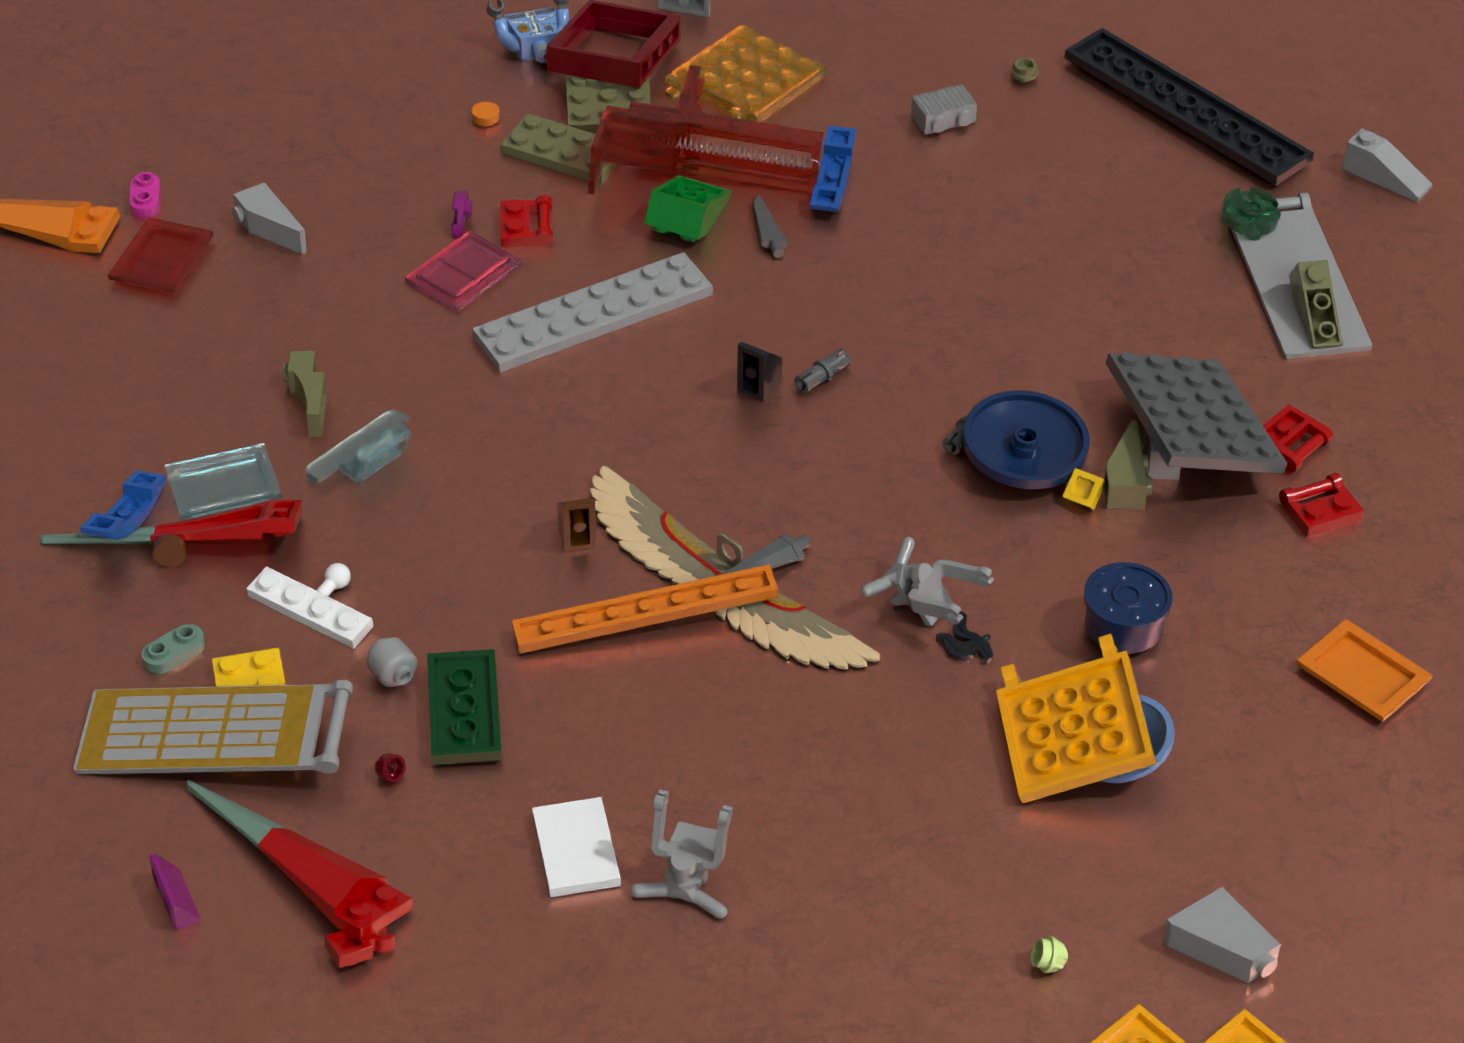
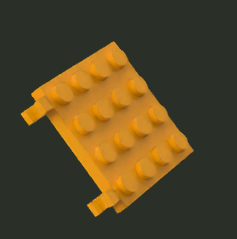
(1074, 724)

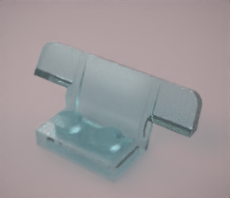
(364, 450)

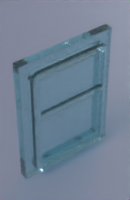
(222, 481)

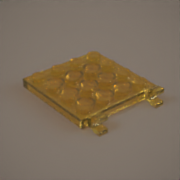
(749, 74)

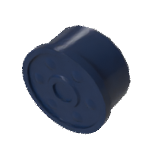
(1128, 604)

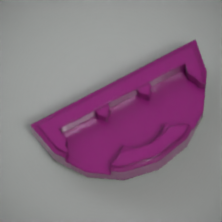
(463, 209)

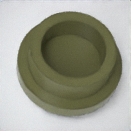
(1024, 70)

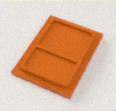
(1364, 670)

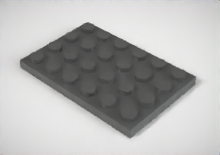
(1195, 413)

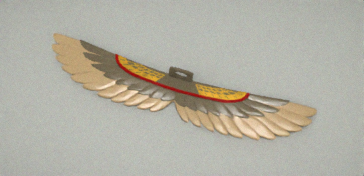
(683, 557)

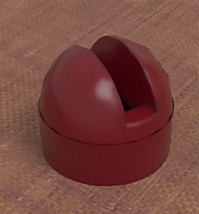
(392, 762)

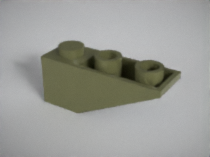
(1316, 303)
(1127, 472)

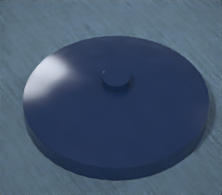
(1025, 439)

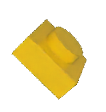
(1084, 489)

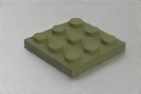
(590, 97)

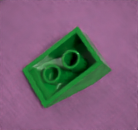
(685, 207)

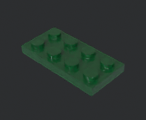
(463, 707)

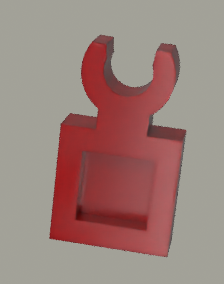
(349, 951)

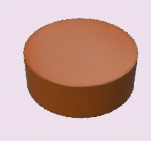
(485, 113)

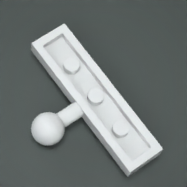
(313, 606)

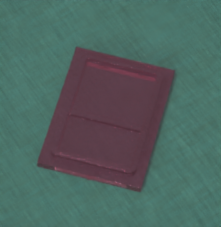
(463, 270)

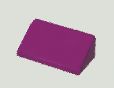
(174, 893)

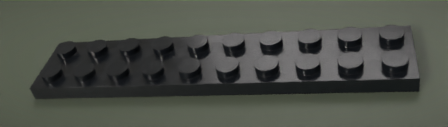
(1189, 106)

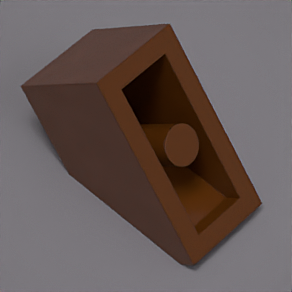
(577, 524)

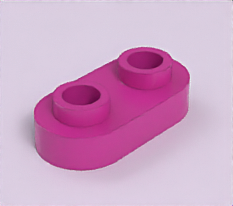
(145, 195)

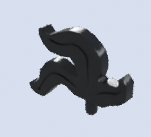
(972, 644)

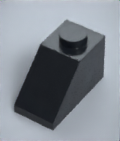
(757, 371)

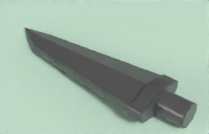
(769, 231)
(778, 553)

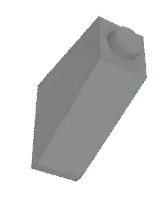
(1223, 937)

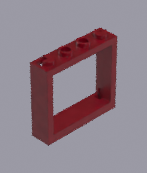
(660, 28)

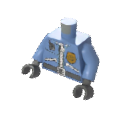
(529, 31)

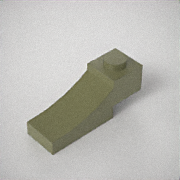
(308, 386)

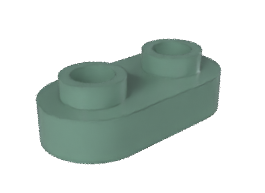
(173, 649)

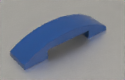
(834, 169)
(131, 510)

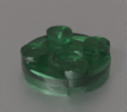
(1237, 216)

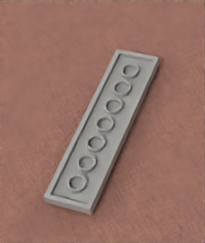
(591, 312)

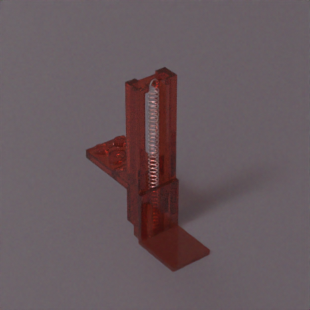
(662, 141)

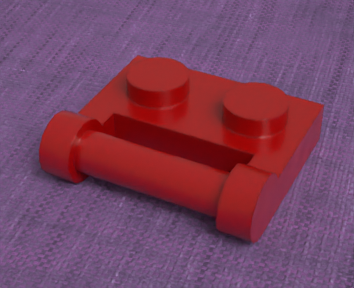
(516, 222)
(1289, 427)
(1325, 512)

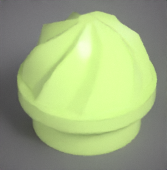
(1048, 954)

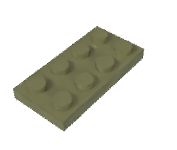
(553, 147)

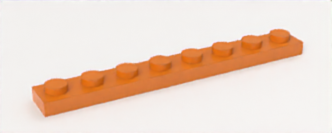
(644, 608)

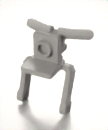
(922, 586)
(690, 855)

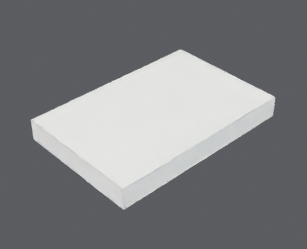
(576, 847)

